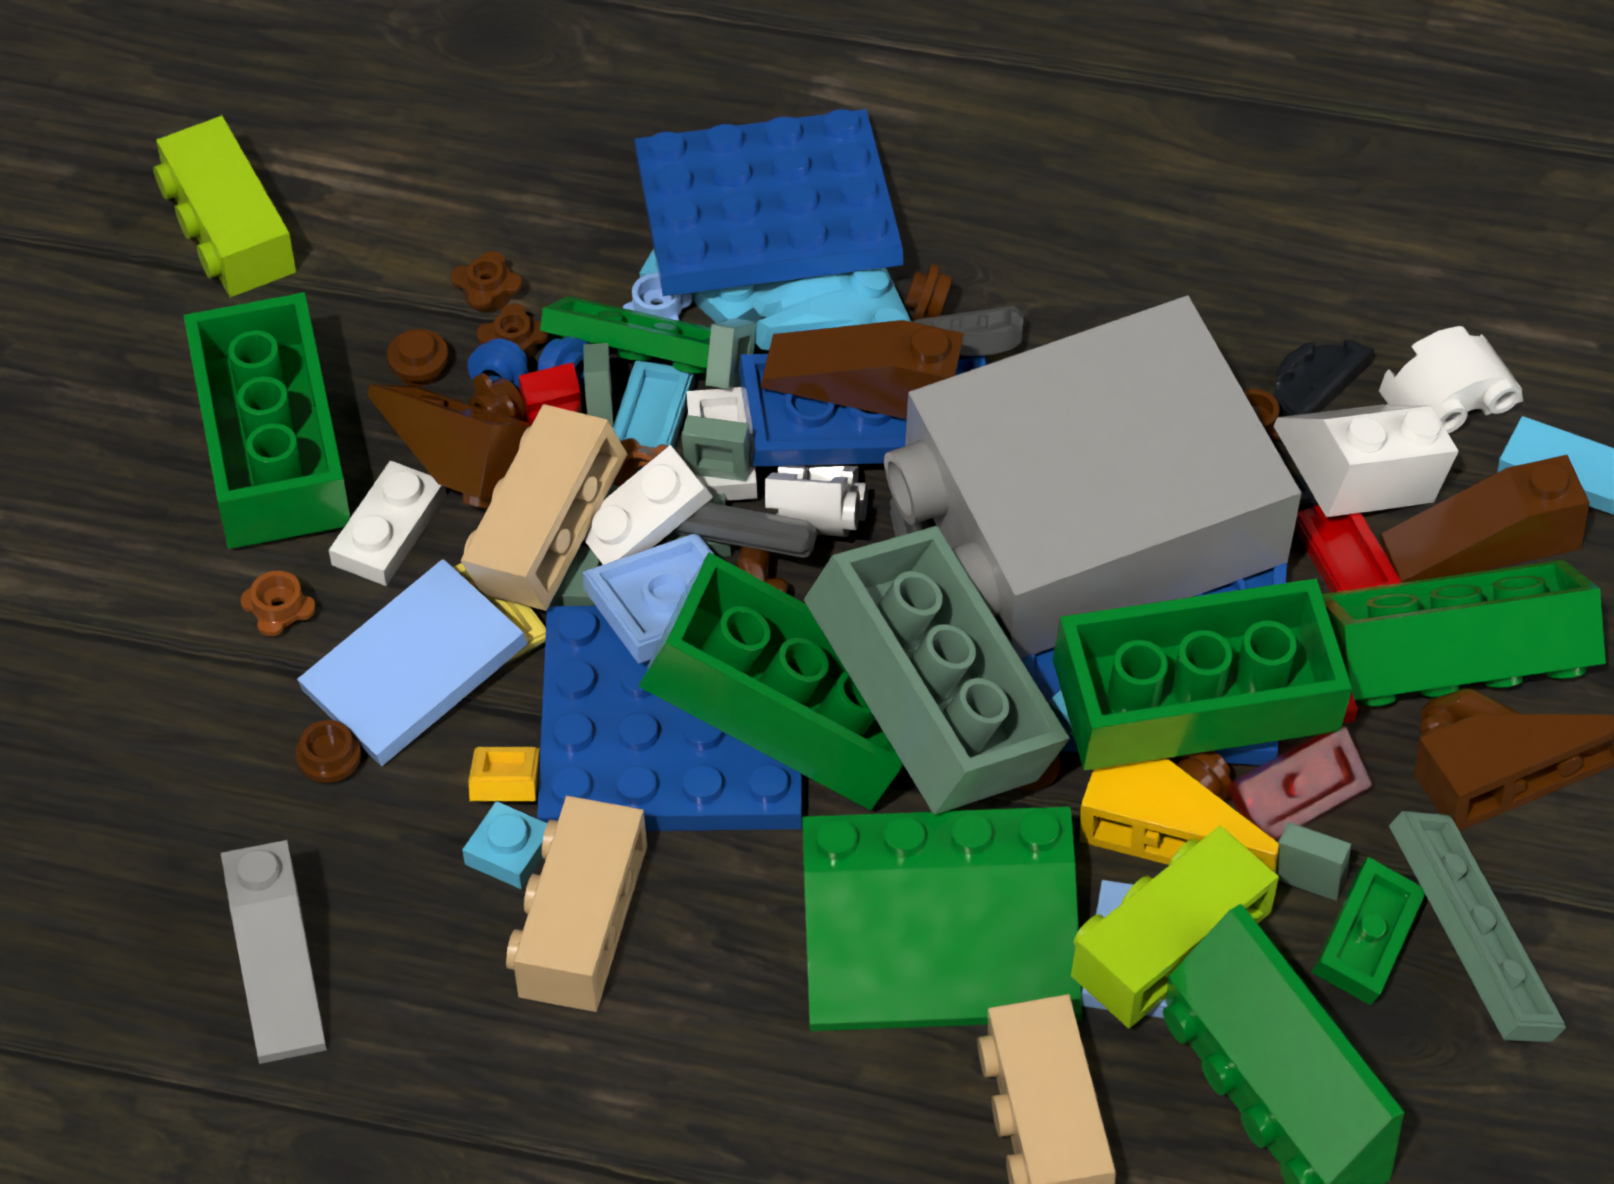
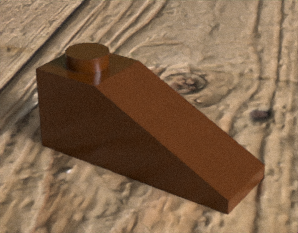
(862, 363)
(451, 438)
(1496, 523)
(1509, 760)

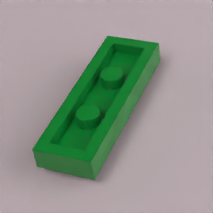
(632, 332)

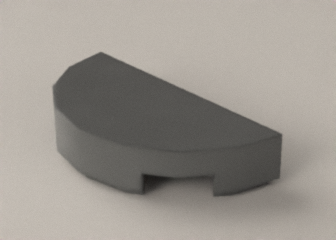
(984, 330)

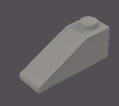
(273, 951)

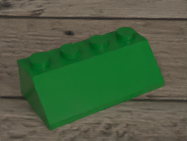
(1467, 630)
(1281, 1059)

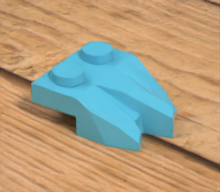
(828, 303)

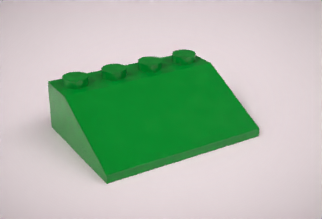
(937, 915)

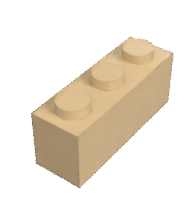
(543, 507)
(578, 903)
(1045, 1094)

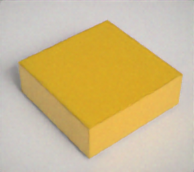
(504, 774)

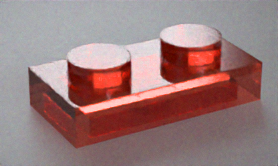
(1301, 783)

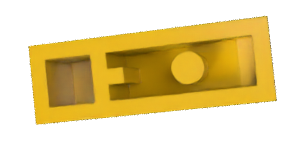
(1156, 809)

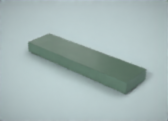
(1477, 927)

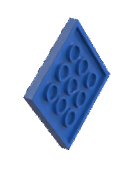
(767, 202)
(637, 751)

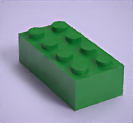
(266, 420)
(1201, 674)
(771, 680)

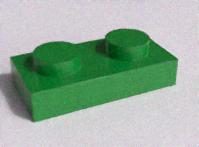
(1368, 931)

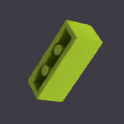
(223, 207)
(1162, 919)

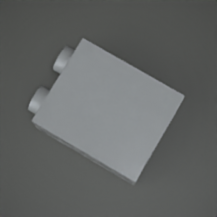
(1097, 473)

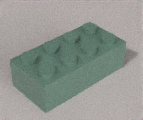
(935, 669)

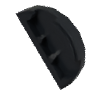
(1317, 375)

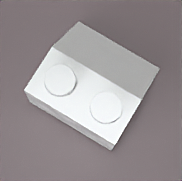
(1369, 456)

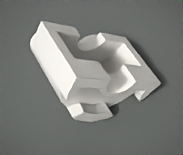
(1453, 376)
(820, 494)

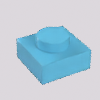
(506, 845)

